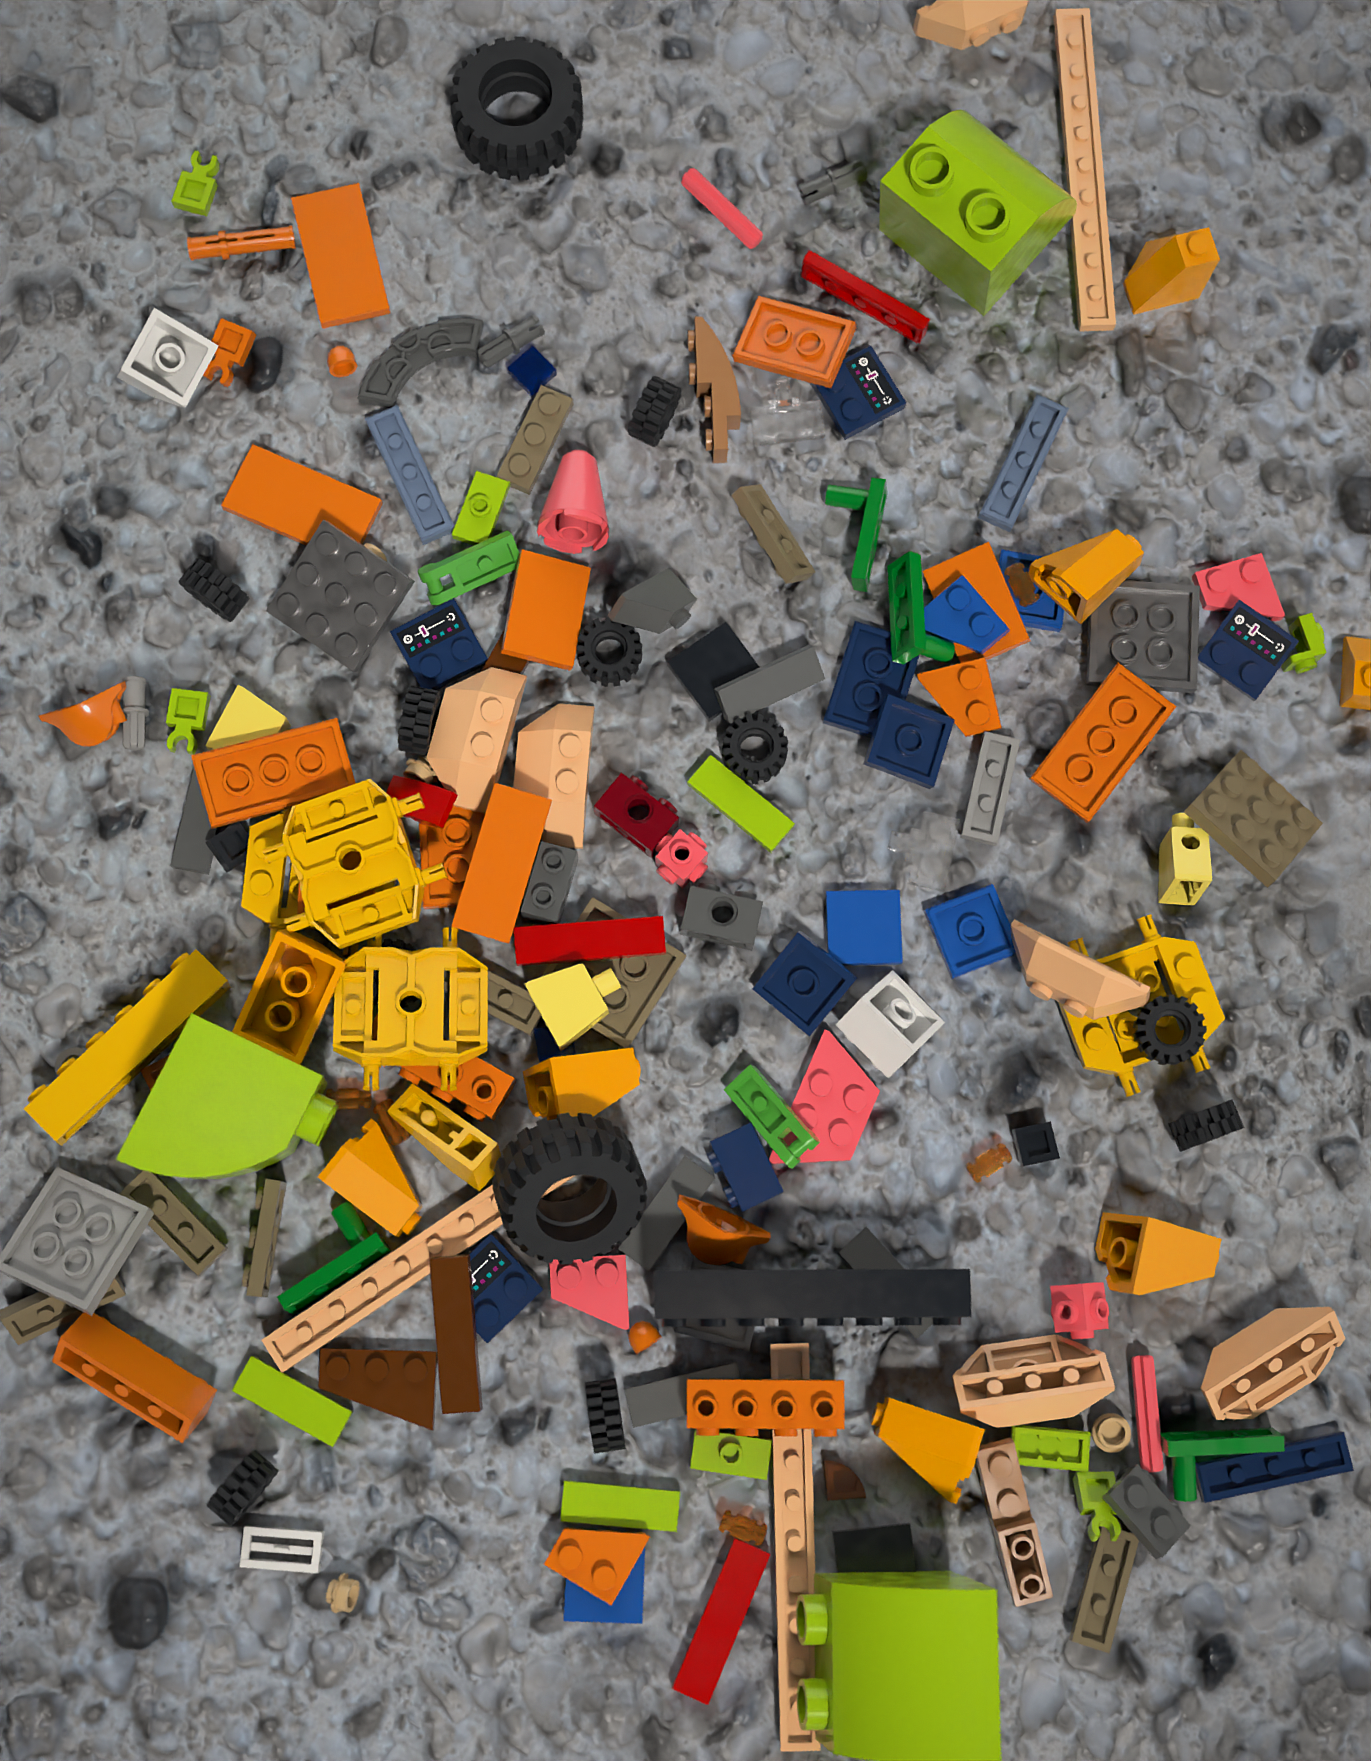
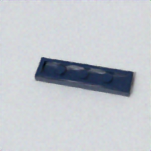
(1256, 1472)

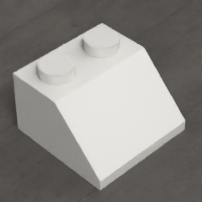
(167, 360)
(889, 1024)

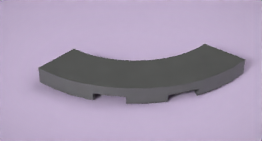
(415, 351)

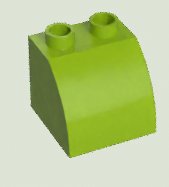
(970, 208)
(225, 1108)
(902, 1666)

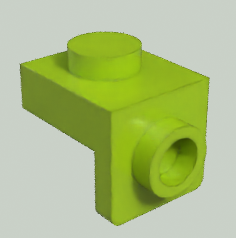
(1310, 644)

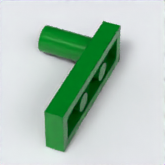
(873, 503)
(907, 614)
(364, 1252)
(1184, 1447)

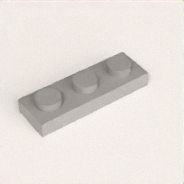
(990, 788)

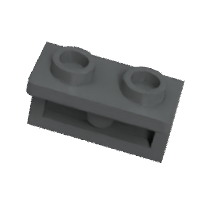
(1146, 1510)

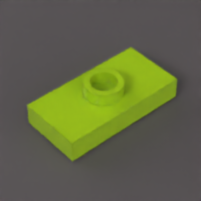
(481, 509)
(1052, 1447)
(731, 1455)

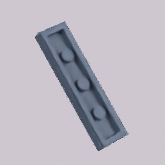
(1023, 463)
(410, 475)

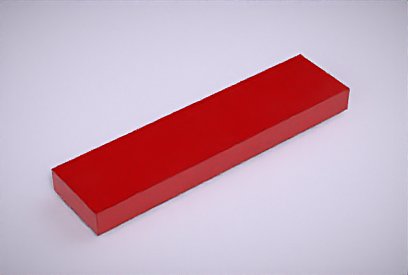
(864, 297)
(589, 940)
(721, 1621)

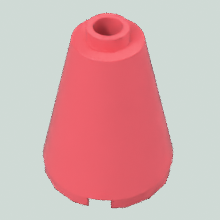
(575, 506)

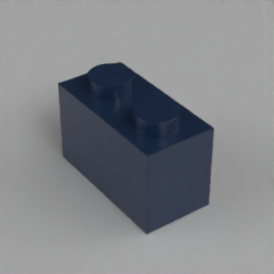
(744, 1167)

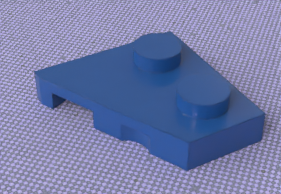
(964, 618)

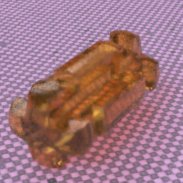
(1021, 584)
(350, 1098)
(389, 1124)
(989, 1162)
(743, 1527)

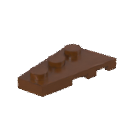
(385, 1380)

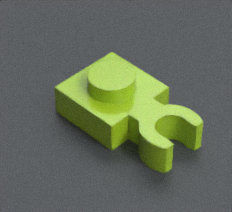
(197, 189)
(186, 713)
(1089, 1491)

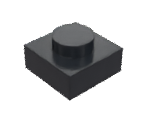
(230, 846)
(1035, 1144)

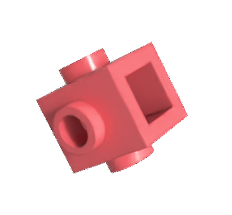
(678, 870)
(1079, 1309)

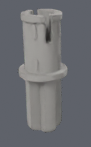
(134, 712)

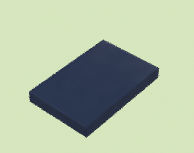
(865, 679)

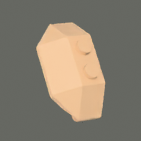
(968, 21)
(475, 734)
(556, 765)
(1073, 978)
(1270, 1361)
(1031, 1381)

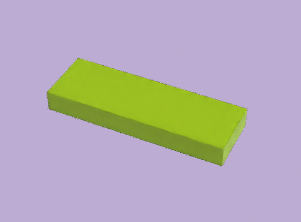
(740, 803)
(292, 1401)
(620, 1505)

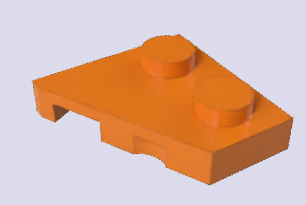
(965, 695)
(596, 1559)

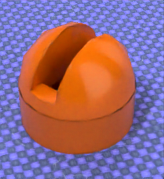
(341, 361)
(642, 1336)

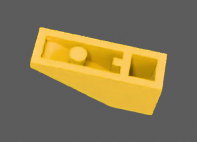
(447, 1136)

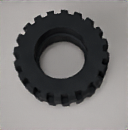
(516, 68)
(579, 1225)

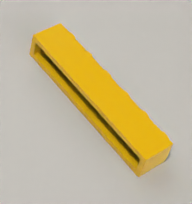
(126, 1047)

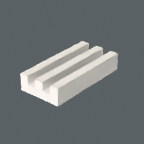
(315, 1550)

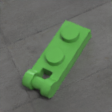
(470, 568)
(770, 1115)

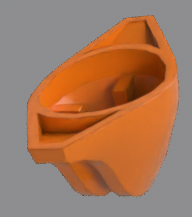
(92, 719)
(717, 1234)

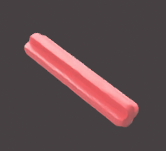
(722, 208)
(1147, 1413)

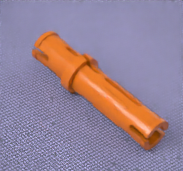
(240, 243)

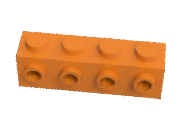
(477, 1082)
(134, 1375)
(766, 1405)

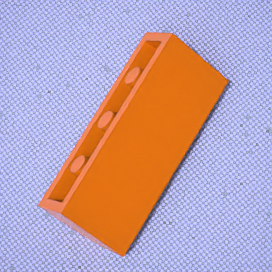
(501, 863)

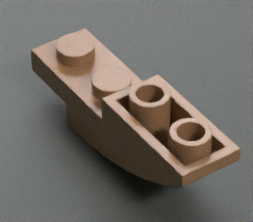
(717, 385)
(1012, 1523)

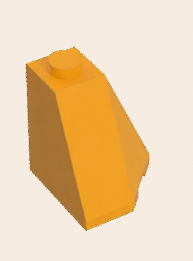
(1171, 270)
(1087, 572)
(580, 1082)
(374, 1180)
(1153, 1254)
(929, 1443)

